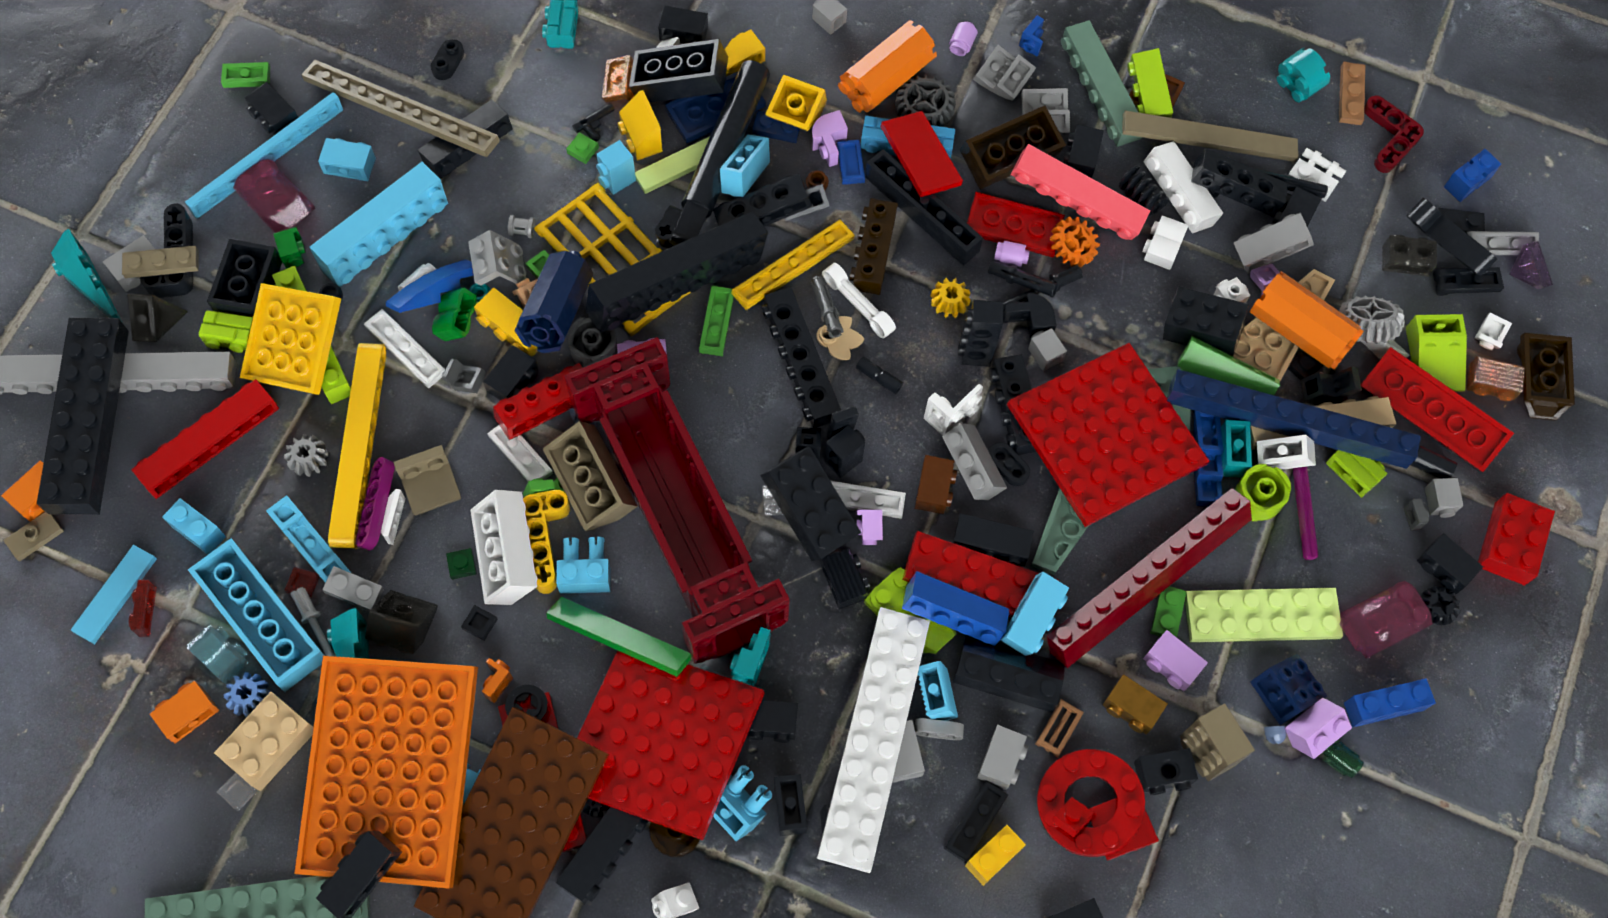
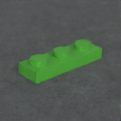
(716, 321)

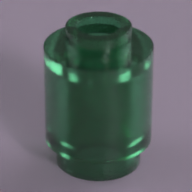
(1343, 759)

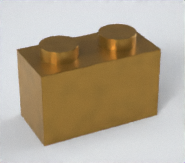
(1134, 705)

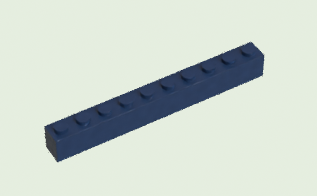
(1294, 419)

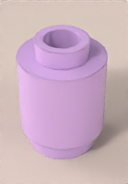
(963, 38)
(1011, 253)

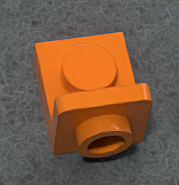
(496, 683)

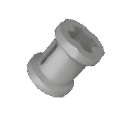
(521, 226)

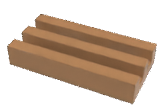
(1049, 746)

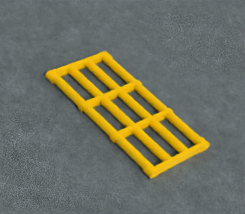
(608, 236)

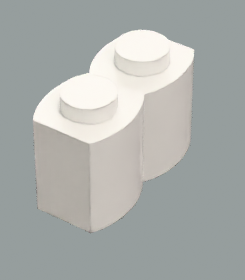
(1165, 242)

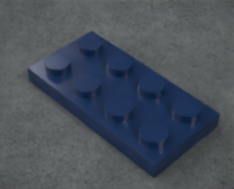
(699, 114)

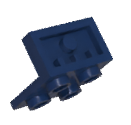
(1288, 688)

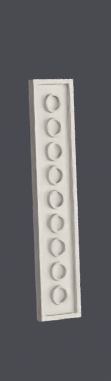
(874, 741)

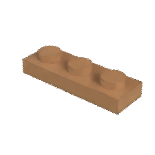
(1352, 93)

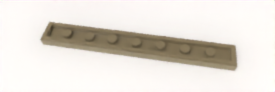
(1209, 136)

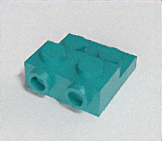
(749, 663)

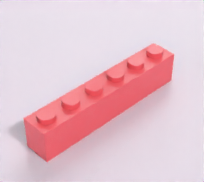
(1080, 193)

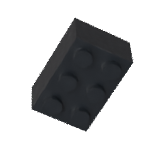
(240, 276)
(1207, 318)

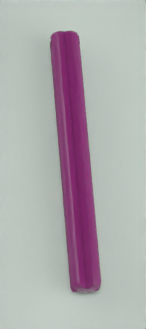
(1305, 513)

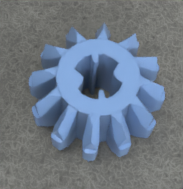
(240, 688)

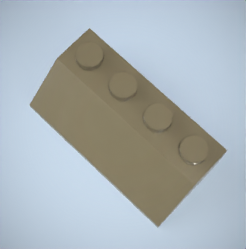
(589, 476)

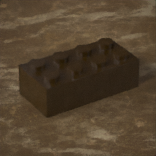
(996, 151)

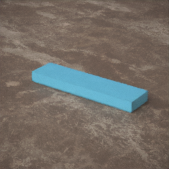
(113, 594)

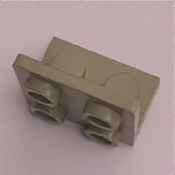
(427, 480)

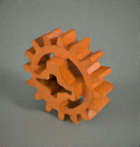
(1075, 241)

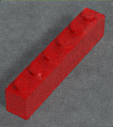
(205, 439)

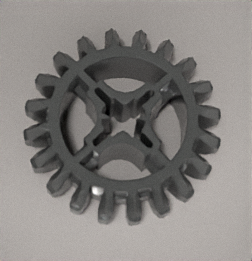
(926, 95)

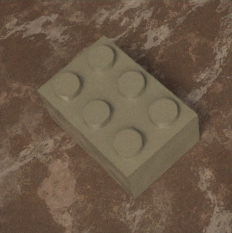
(1216, 742)

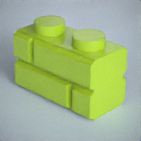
(225, 330)
(1357, 471)

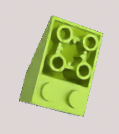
(1440, 347)

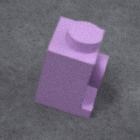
(870, 526)

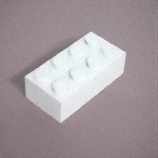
(503, 547)

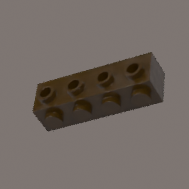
(874, 247)

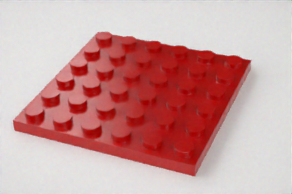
(1107, 434)
(668, 741)

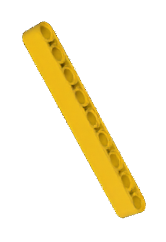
(357, 445)

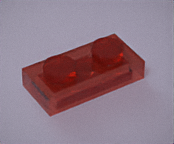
(144, 601)

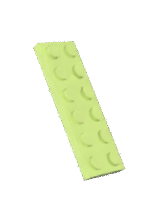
(1263, 615)

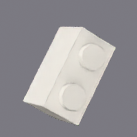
(1287, 452)

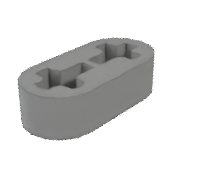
(939, 729)

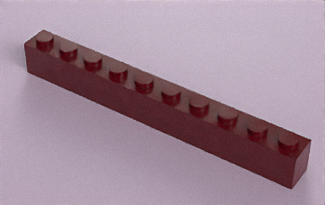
(1149, 578)

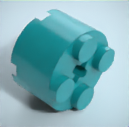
(1303, 74)

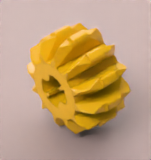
(959, 298)

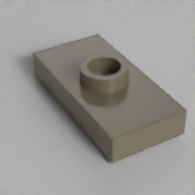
(33, 536)

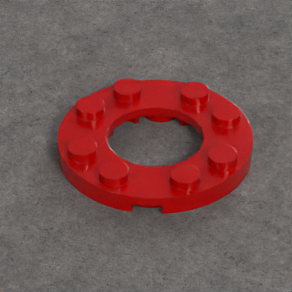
(1119, 775)

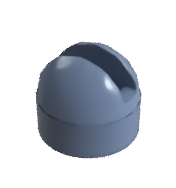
(1275, 734)

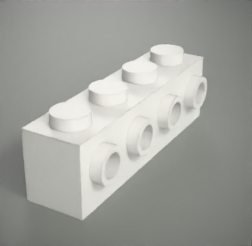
(1174, 177)

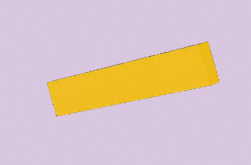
(792, 264)

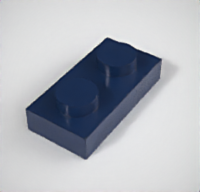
(774, 129)

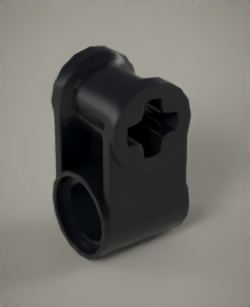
(666, 227)

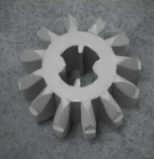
(302, 464)

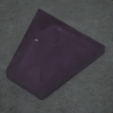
(1531, 266)

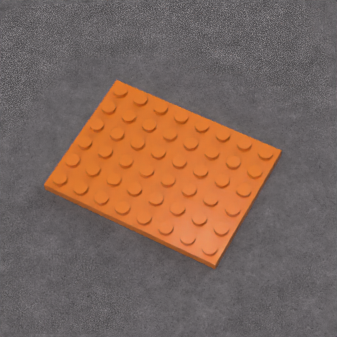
(388, 761)

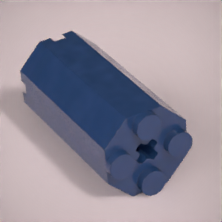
(554, 301)

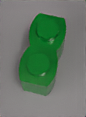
(454, 314)

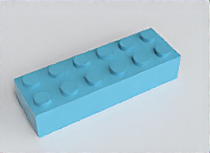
(379, 224)
(257, 615)

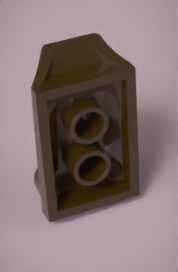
(1547, 374)

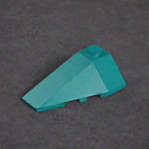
(76, 266)
(348, 635)

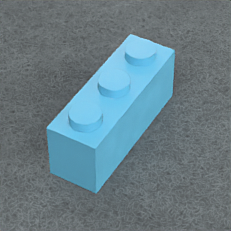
(744, 165)
(1035, 614)

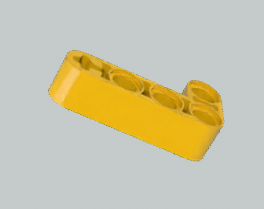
(542, 542)

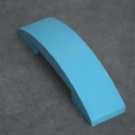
(305, 537)

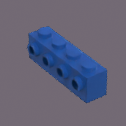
(955, 608)

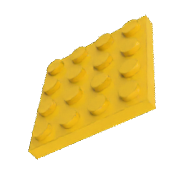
(290, 338)

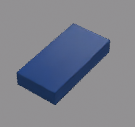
(851, 162)

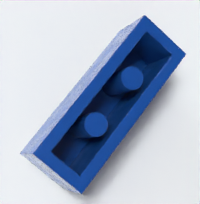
(1389, 702)

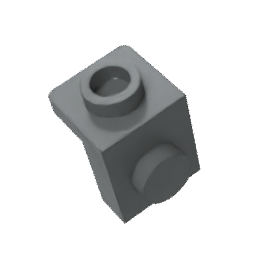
(463, 377)

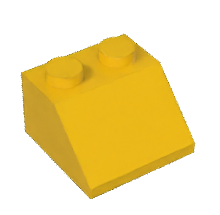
(797, 103)
(640, 127)

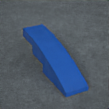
(427, 288)
(1208, 478)

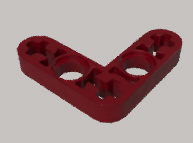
(1400, 131)

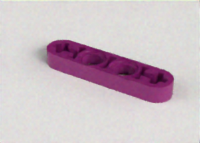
(375, 504)

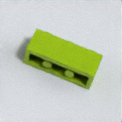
(1150, 83)

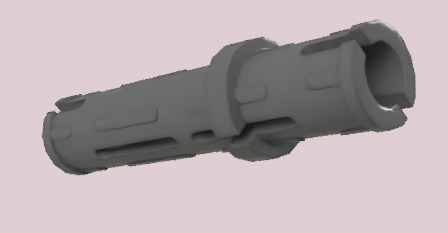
(829, 313)

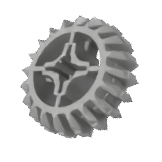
(1376, 316)

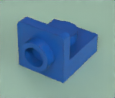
(1030, 37)

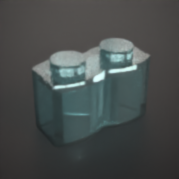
(217, 653)

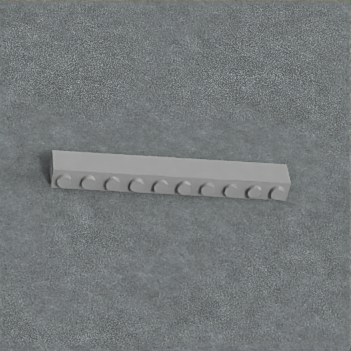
(140, 372)

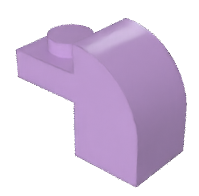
(826, 133)

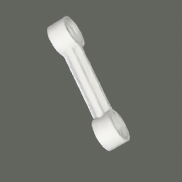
(879, 321)

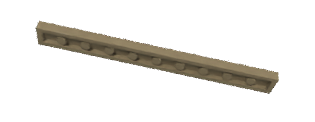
(401, 108)

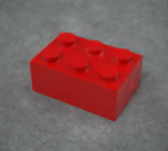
(1516, 539)

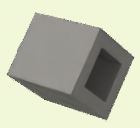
(829, 14)
(1047, 349)
(1444, 497)

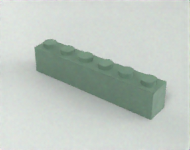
(1099, 78)

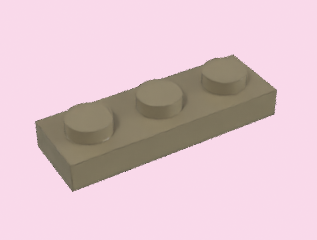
(160, 261)

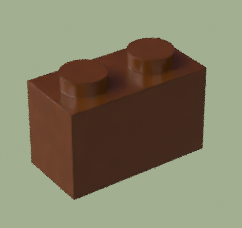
(934, 485)

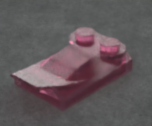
(272, 196)
(1385, 619)

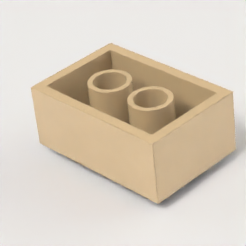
(265, 741)

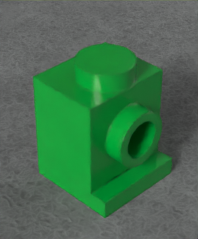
(290, 247)

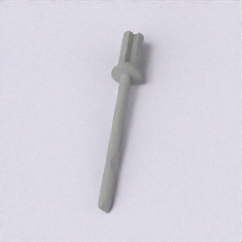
(310, 615)

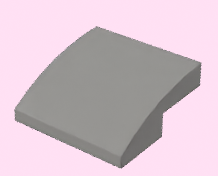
(1004, 73)
(1056, 102)

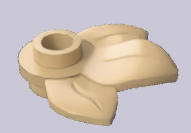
(841, 346)

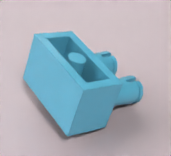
(583, 575)
(737, 809)

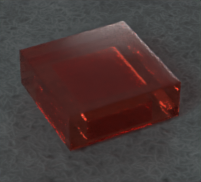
(302, 578)

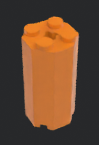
(887, 67)
(1306, 320)

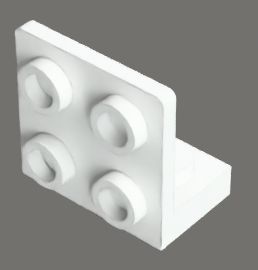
(944, 417)

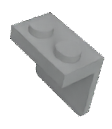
(496, 256)

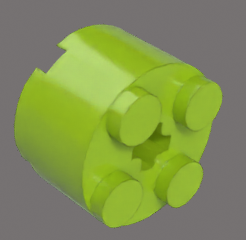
(1266, 489)

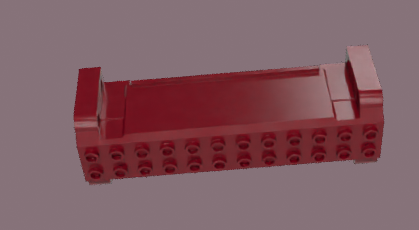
(678, 500)

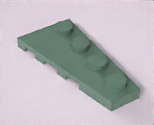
(1059, 536)

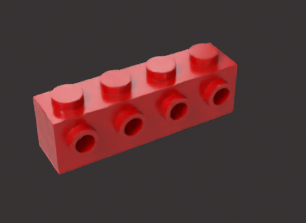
(534, 404)

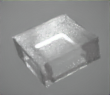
(236, 791)

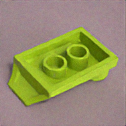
(890, 595)

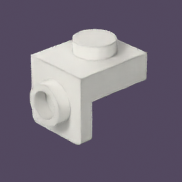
(1492, 332)
(674, 902)

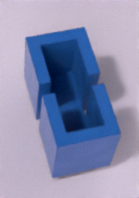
(1472, 175)

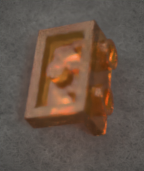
(617, 79)

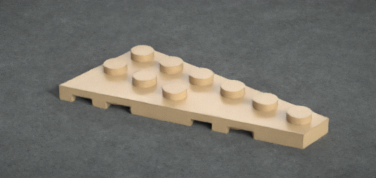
(1267, 348)

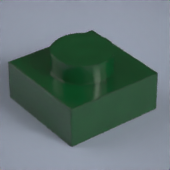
(461, 563)

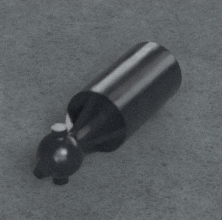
(1434, 463)

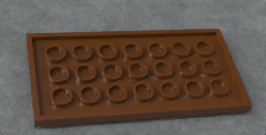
(516, 820)

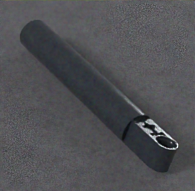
(724, 139)

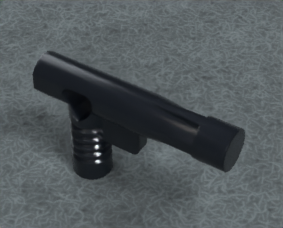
(593, 122)

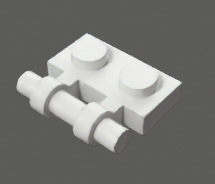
(1308, 172)

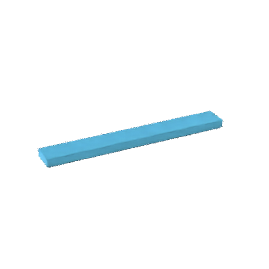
(271, 149)

